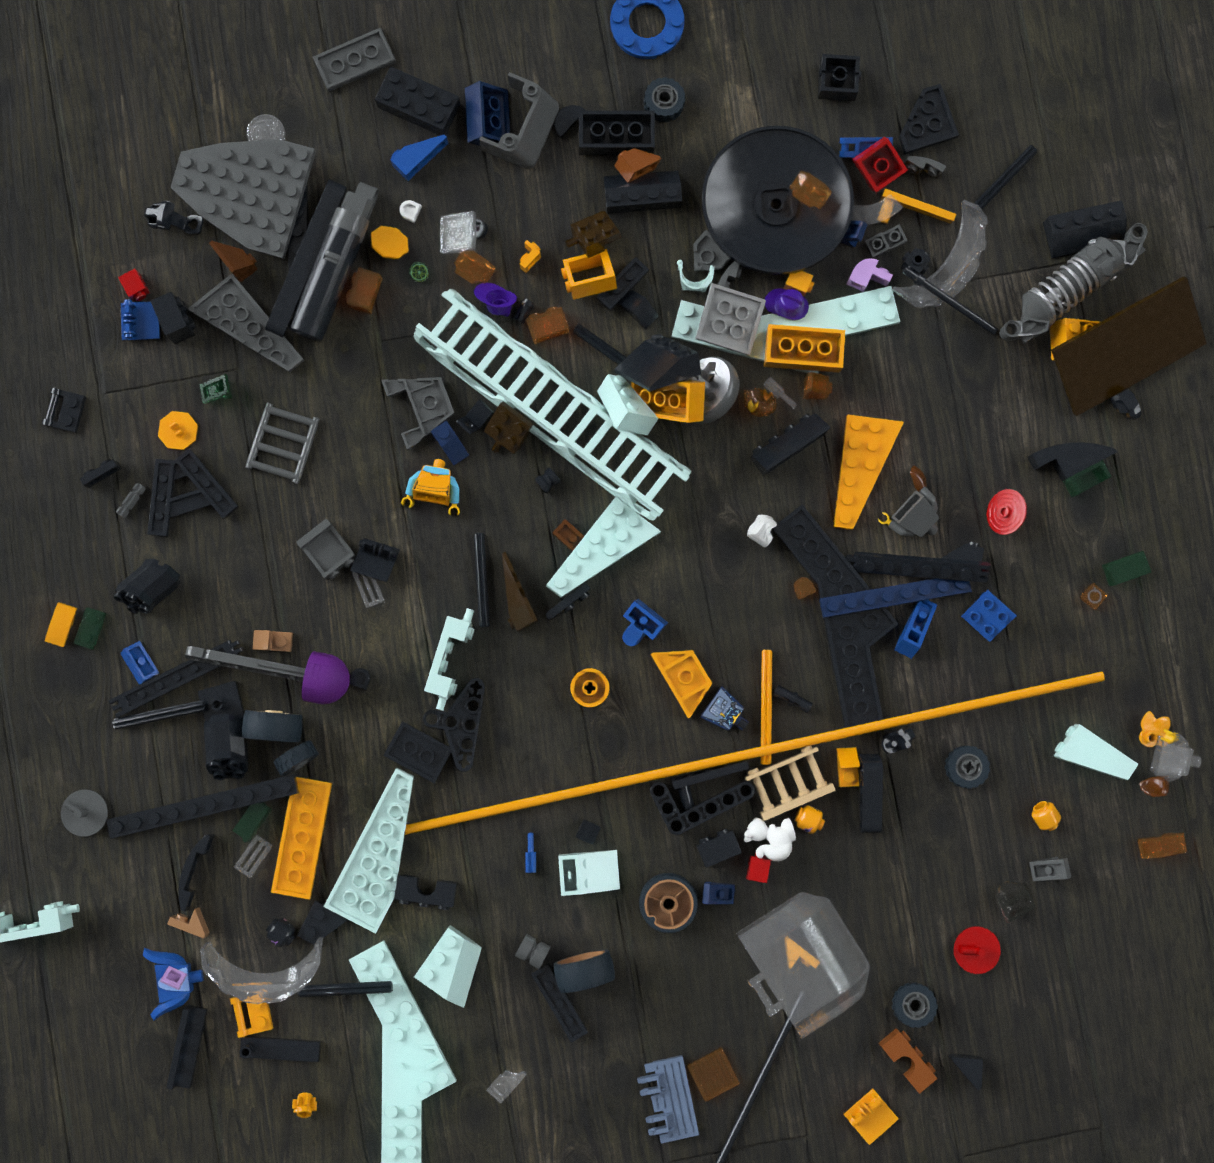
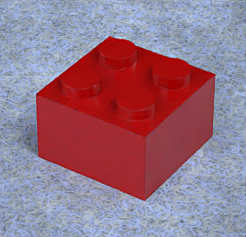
(880, 164)

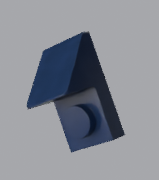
(854, 233)
(718, 893)

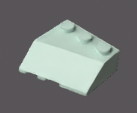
(451, 966)

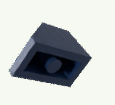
(450, 443)

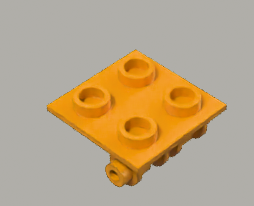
(871, 1116)

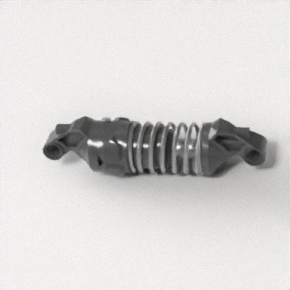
(1084, 273)

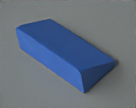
(139, 662)

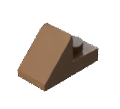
(272, 641)
(195, 926)

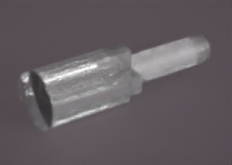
(778, 391)

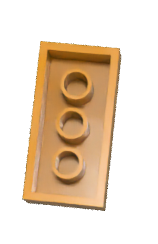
(804, 348)
(677, 401)

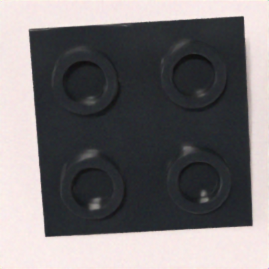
(375, 560)

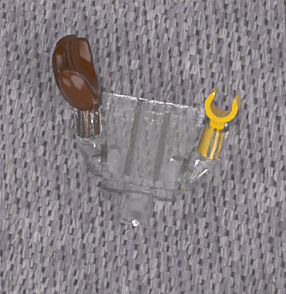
(1170, 762)

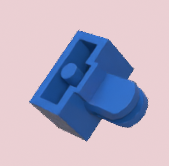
(643, 622)

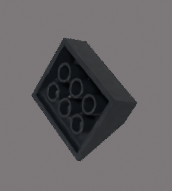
(659, 363)

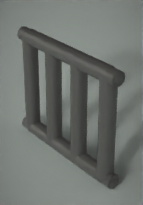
(306, 440)

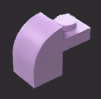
(867, 270)

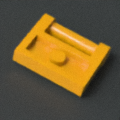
(259, 1017)

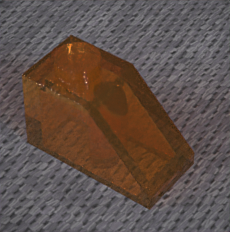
(817, 386)

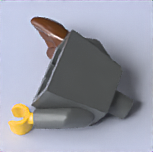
(918, 512)

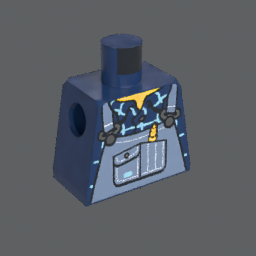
(724, 711)

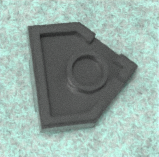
(708, 253)

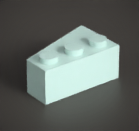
(626, 406)

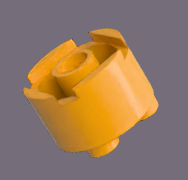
(582, 679)

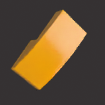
(60, 624)

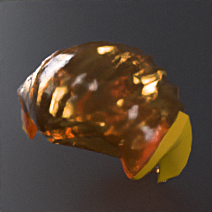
(759, 402)

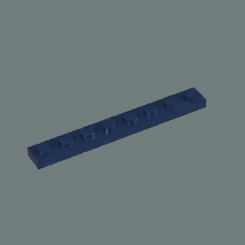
(892, 596)

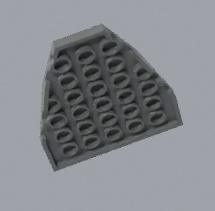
(247, 189)

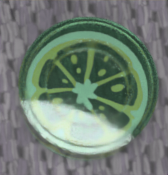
(419, 272)

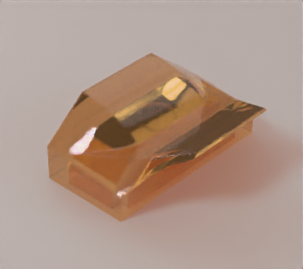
(810, 190)
(473, 267)

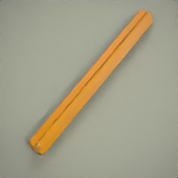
(766, 703)

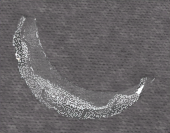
(960, 263)
(259, 987)

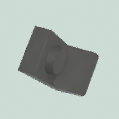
(1050, 869)

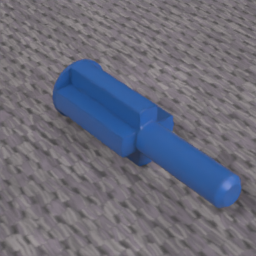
(530, 855)

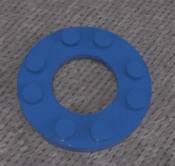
(647, 47)

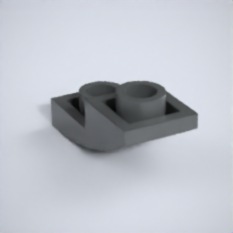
(916, 164)
(886, 241)
(730, 274)

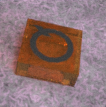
(1093, 596)

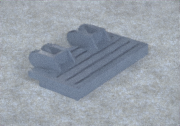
(672, 1098)

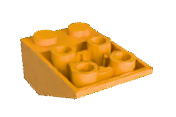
(1066, 329)

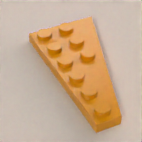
(863, 455)

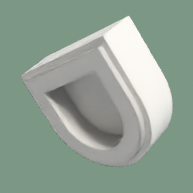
(410, 210)

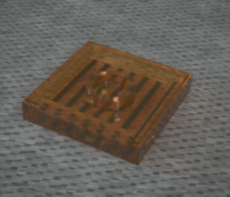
(713, 1074)

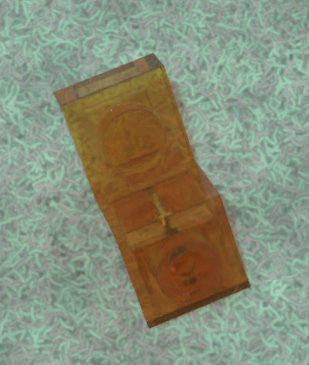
(1162, 846)

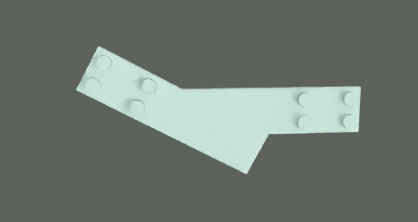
(849, 313)

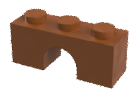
(919, 1073)

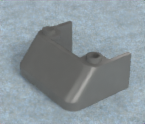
(528, 145)

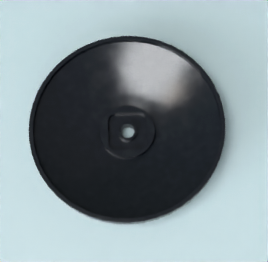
(755, 173)

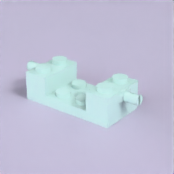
(453, 629)
(52, 919)

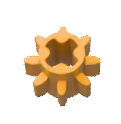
(304, 1105)

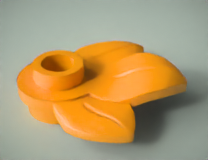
(1152, 727)

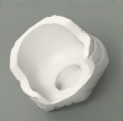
(760, 530)

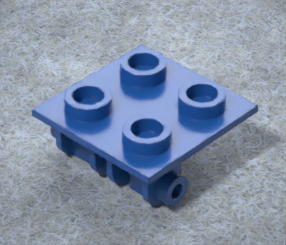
(139, 321)
(988, 615)

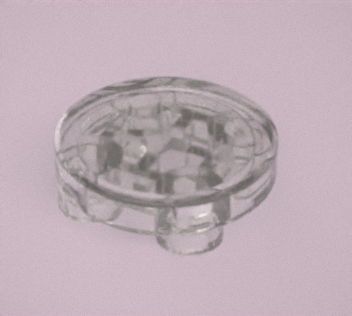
(265, 128)

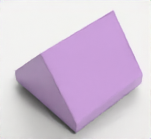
(173, 978)

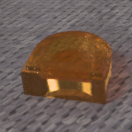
(803, 587)

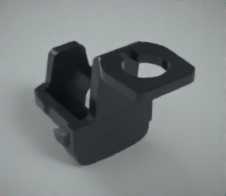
(164, 216)

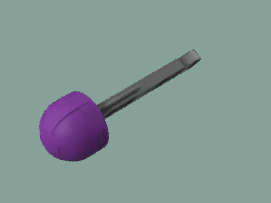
(323, 678)

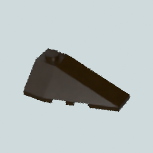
(518, 605)

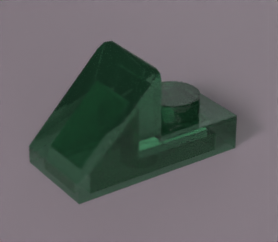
(216, 389)

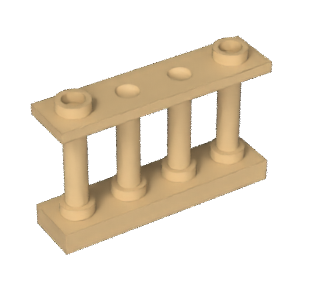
(787, 801)

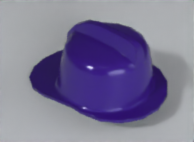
(496, 298)
(787, 303)

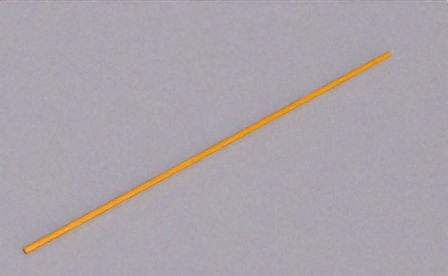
(754, 752)

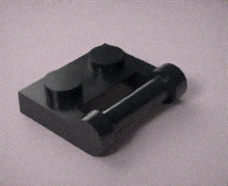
(70, 411)

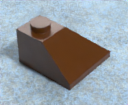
(236, 260)

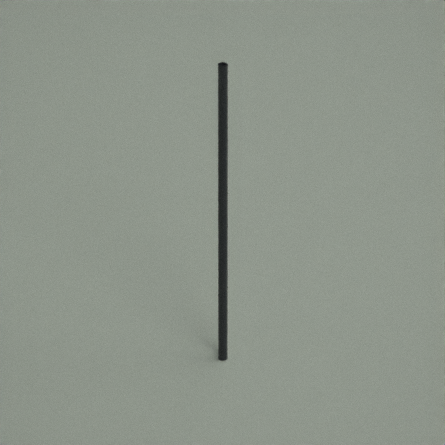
(754, 1091)

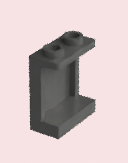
(327, 549)

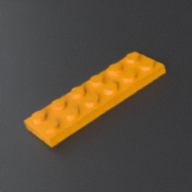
(301, 839)

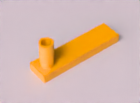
(920, 207)

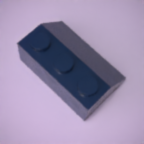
(486, 112)

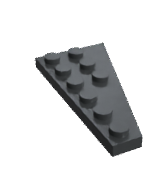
(239, 316)

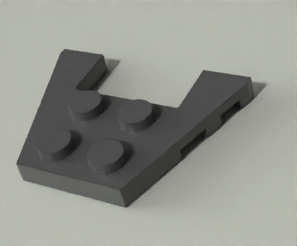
(428, 402)

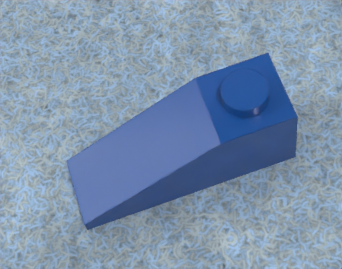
(415, 156)
(915, 628)

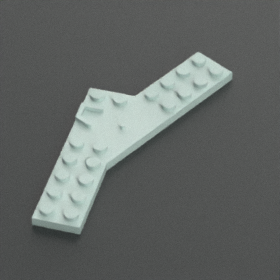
(410, 1057)

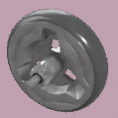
(722, 391)

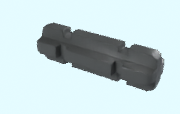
(130, 500)

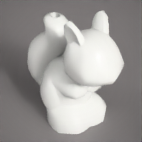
(778, 837)

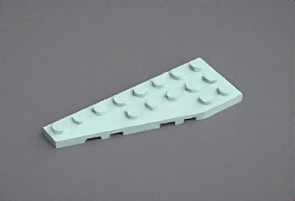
(372, 870)

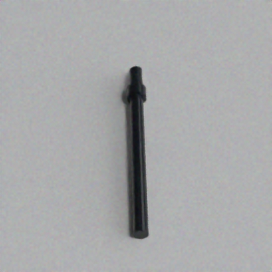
(920, 280)

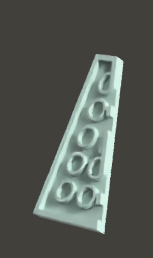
(608, 540)

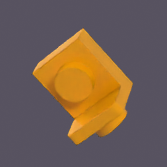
(529, 259)

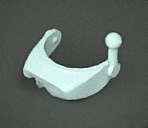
(695, 286)

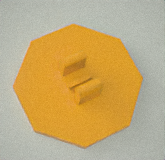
(389, 242)
(177, 430)

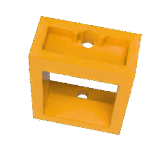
(592, 285)

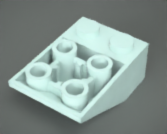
(588, 872)

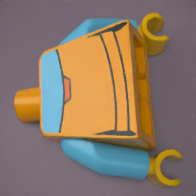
(433, 485)

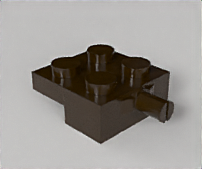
(593, 233)
(508, 428)

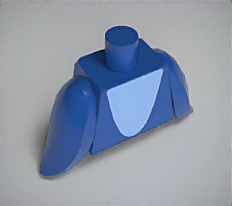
(168, 996)

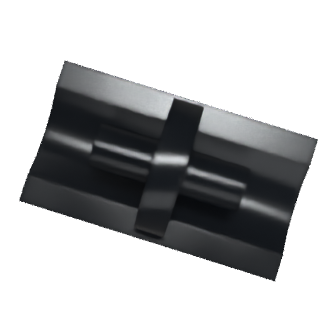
(897, 740)

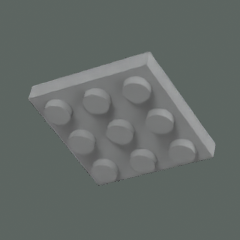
(730, 319)

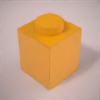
(800, 281)

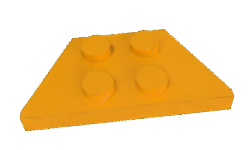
(684, 676)

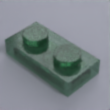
(89, 628)

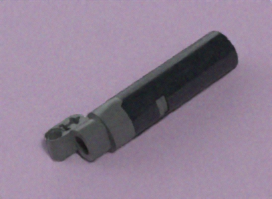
(333, 263)

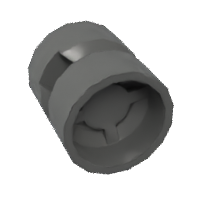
(533, 951)

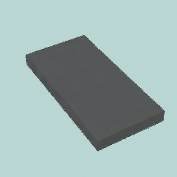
(354, 59)

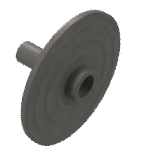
(84, 812)

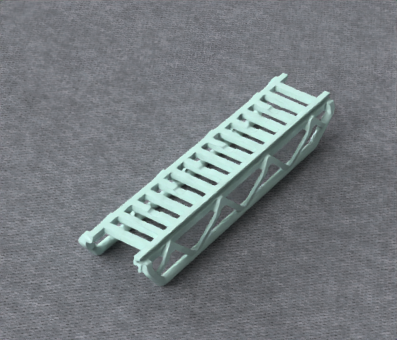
(565, 445)

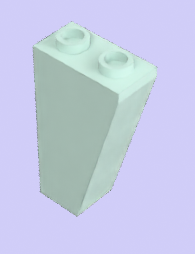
(1092, 752)

